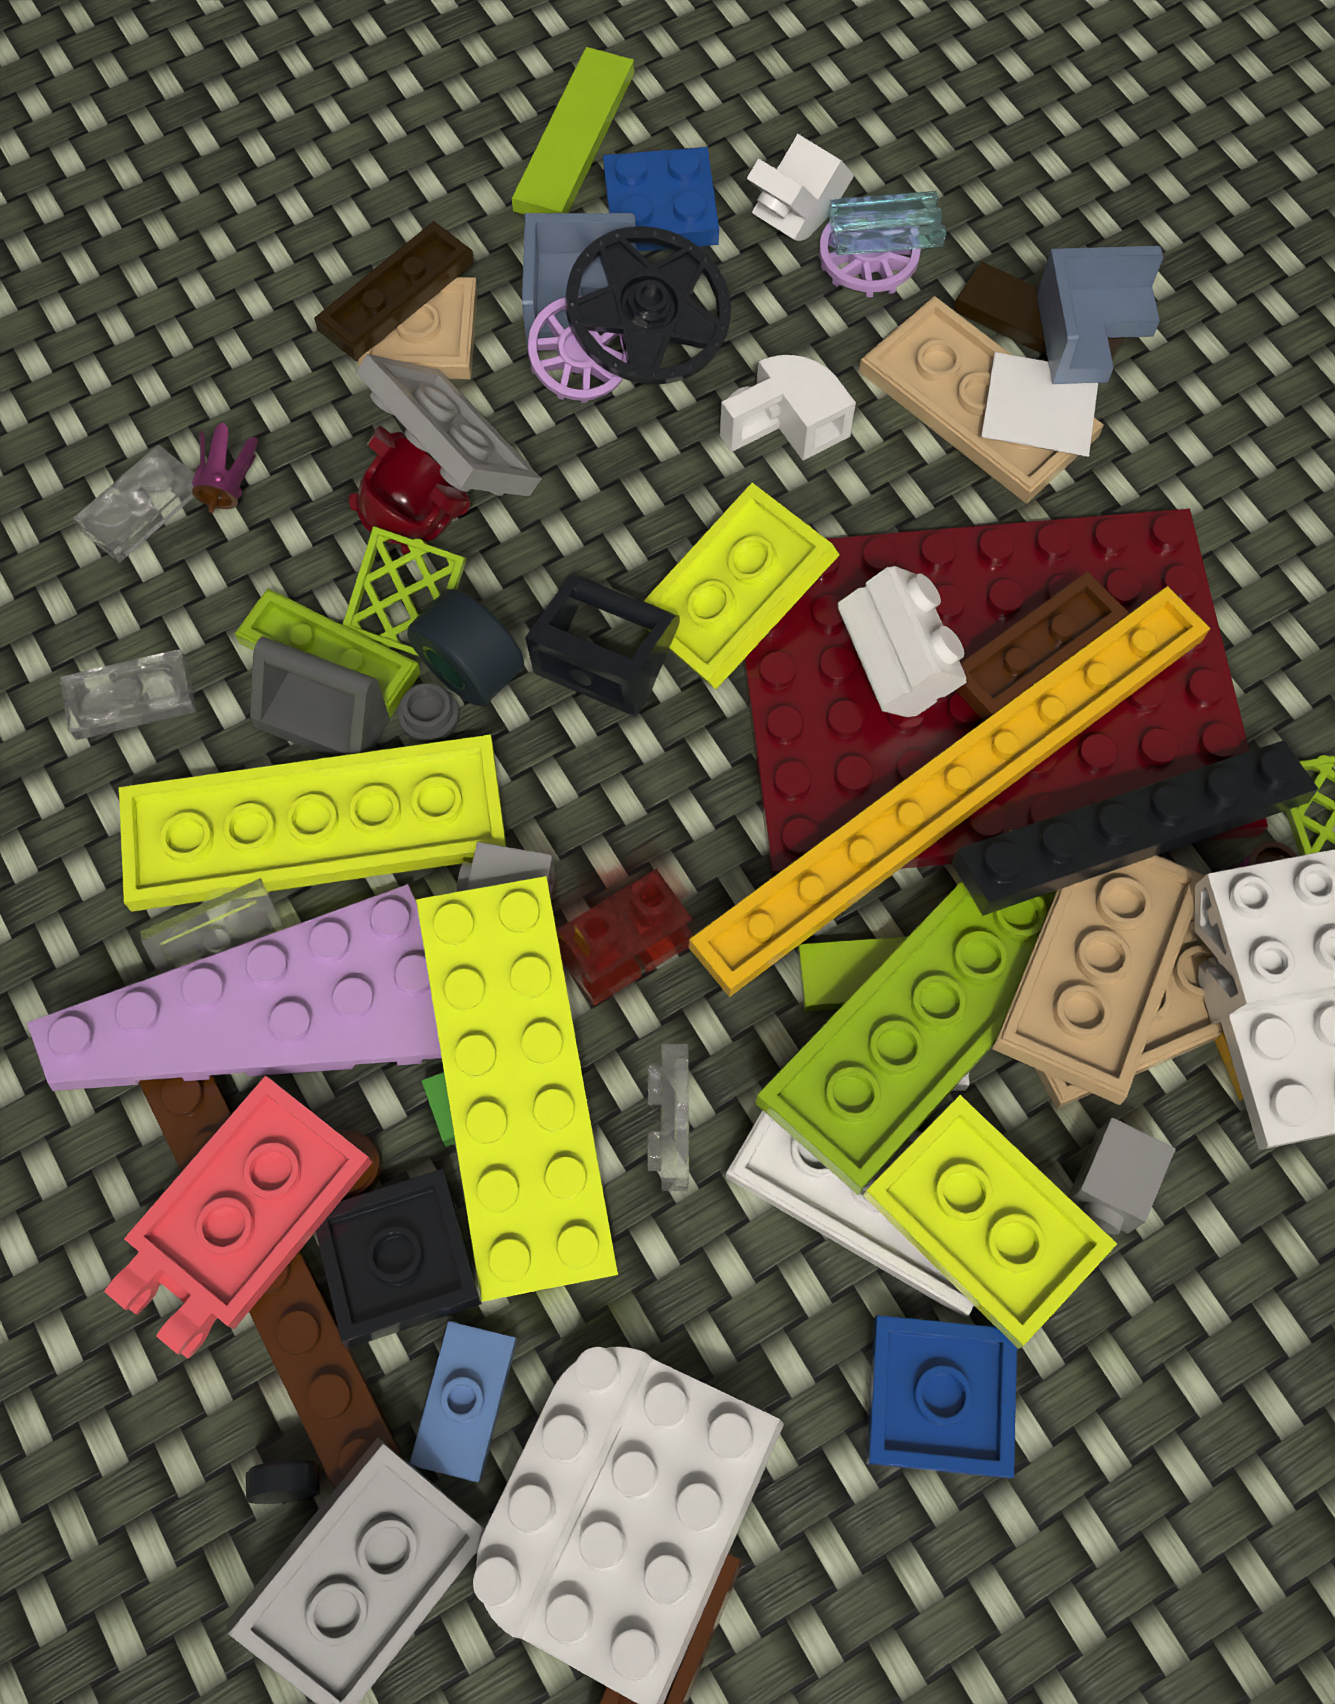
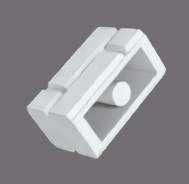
(903, 641)

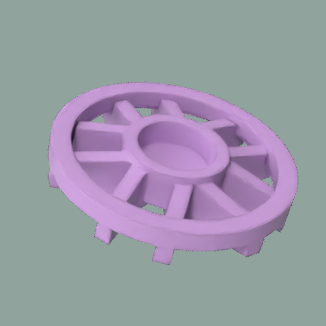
(866, 264)
(569, 357)

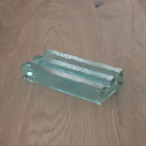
(884, 215)

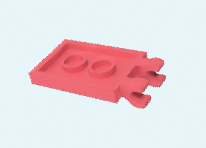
(237, 1215)

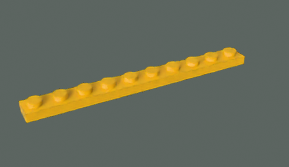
(945, 792)

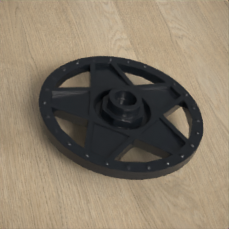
(648, 305)

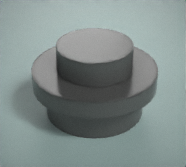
(428, 713)

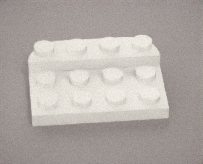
(622, 1517)

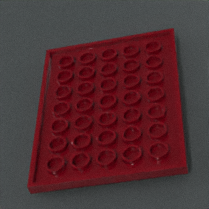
(834, 752)

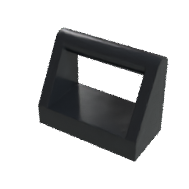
(592, 668)

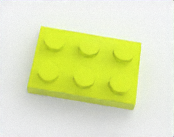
(740, 582)
(990, 1221)

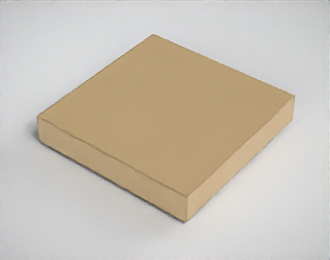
(437, 333)

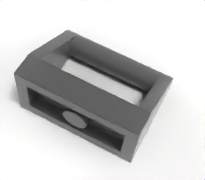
(315, 701)

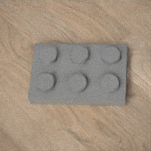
(447, 427)
(357, 1579)

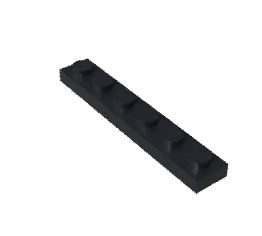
(1132, 827)

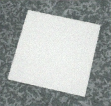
(1033, 411)

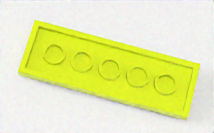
(309, 822)
(515, 1089)

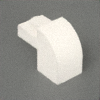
(800, 190)
(793, 397)

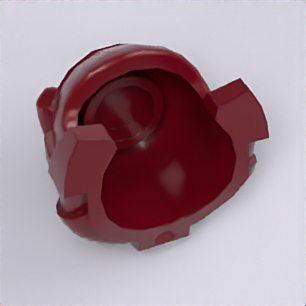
(405, 491)

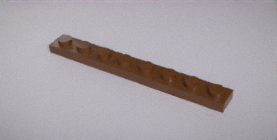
(293, 1311)

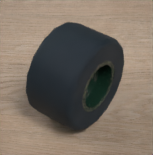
(465, 647)

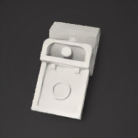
(1275, 989)

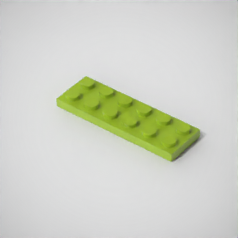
(905, 1036)

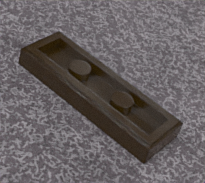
(394, 290)
(1008, 307)

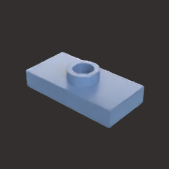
(463, 1402)

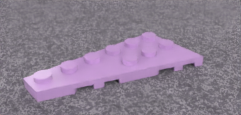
(282, 1004)

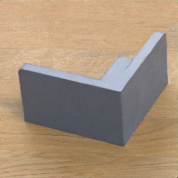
(550, 252)
(1093, 298)

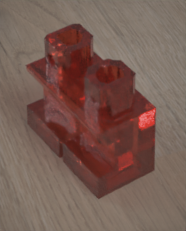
(635, 922)

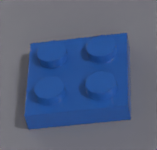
(665, 192)
(942, 1397)

